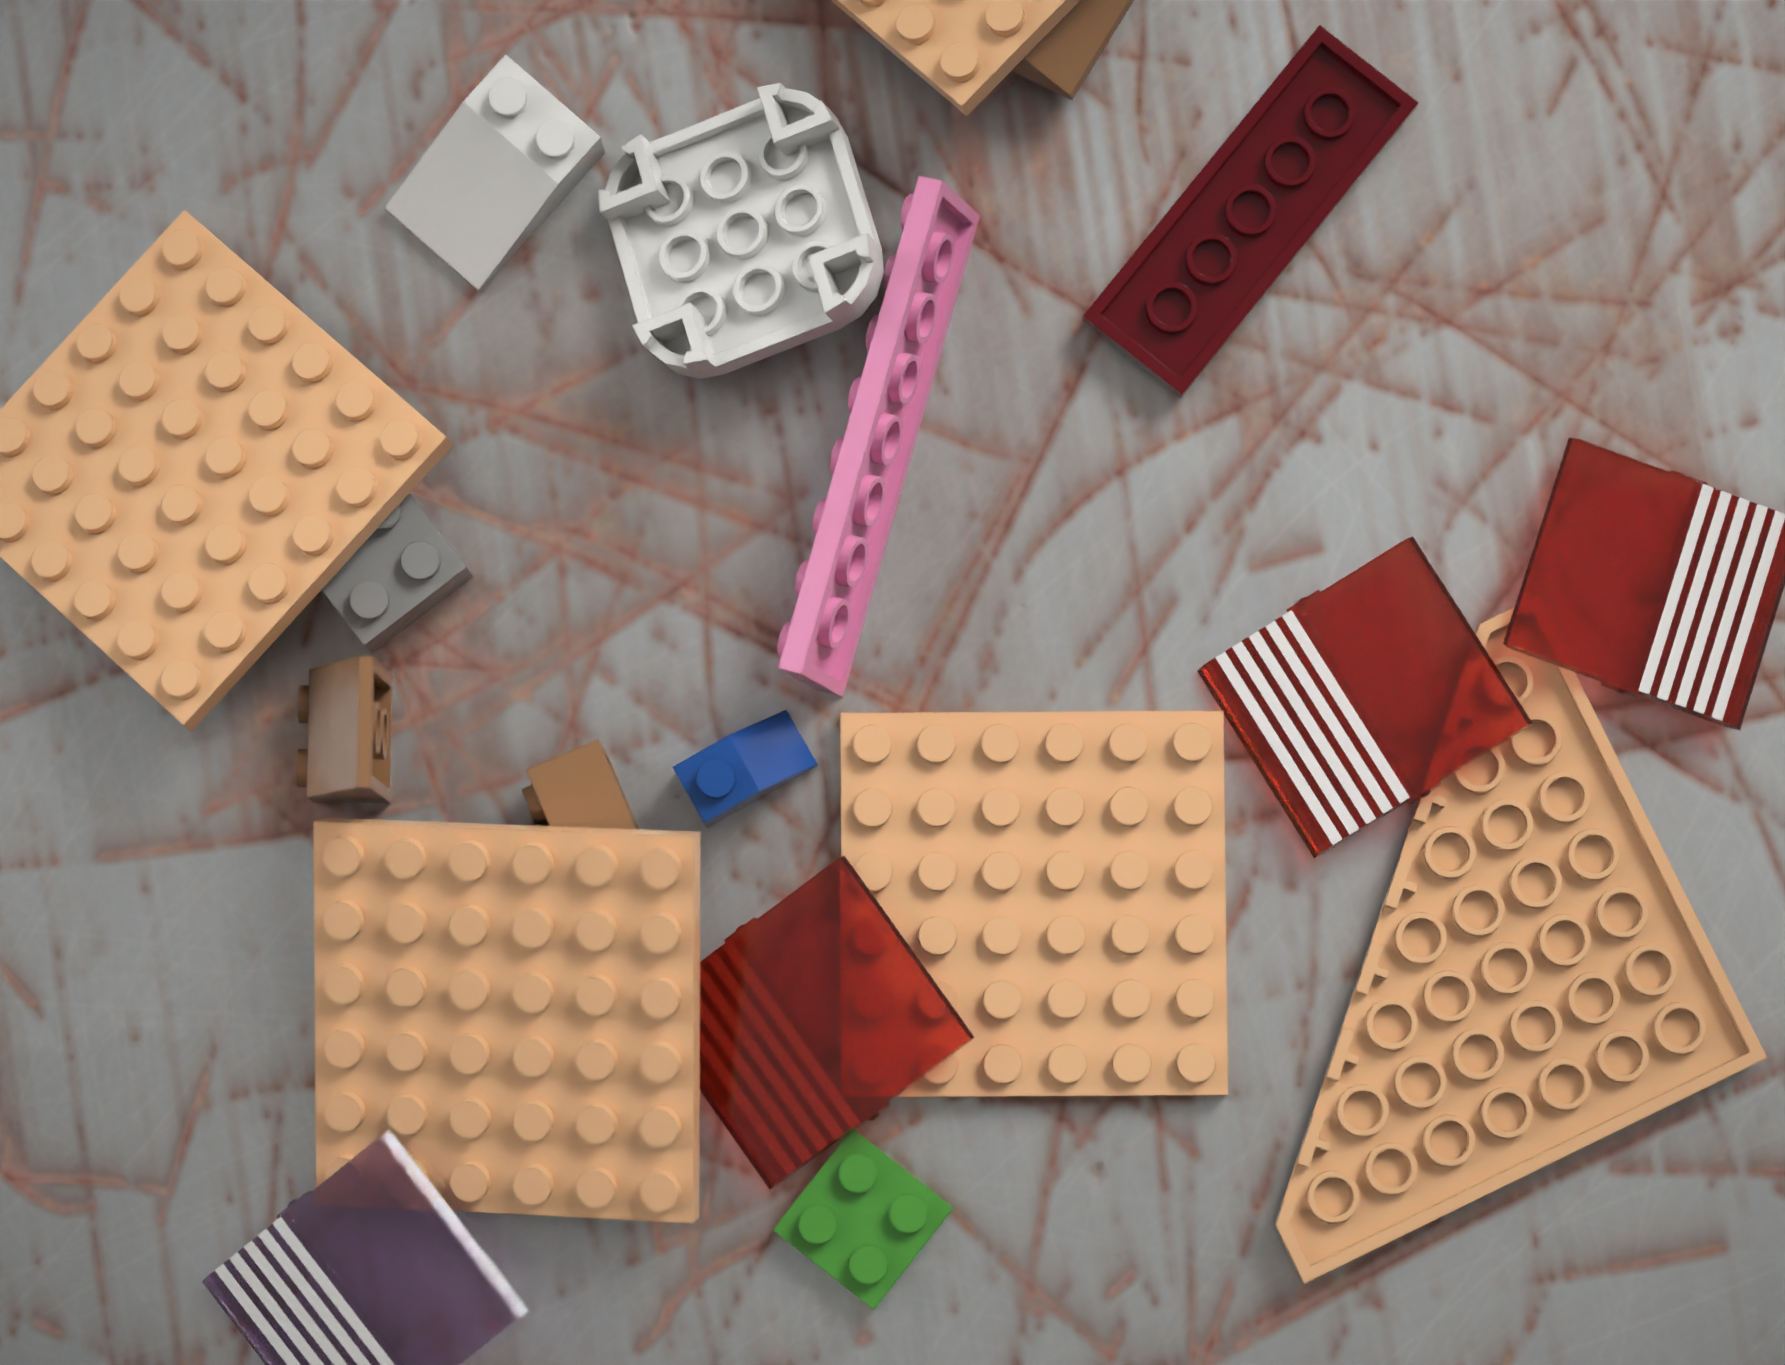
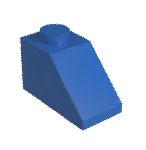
(744, 767)

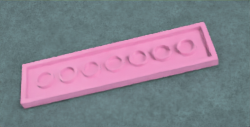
(879, 437)

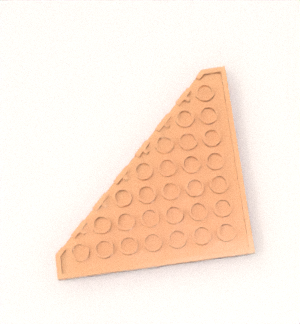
(1515, 989)

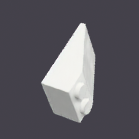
(495, 173)

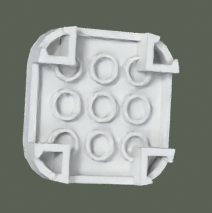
(743, 234)

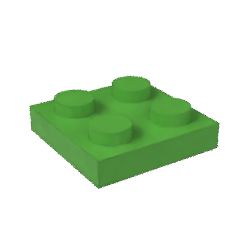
(863, 1219)

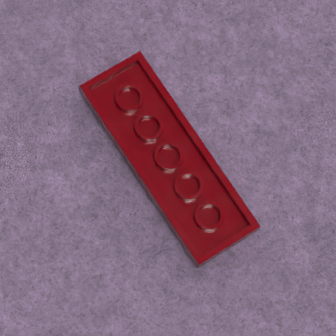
(1250, 211)

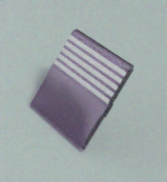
(366, 1274)

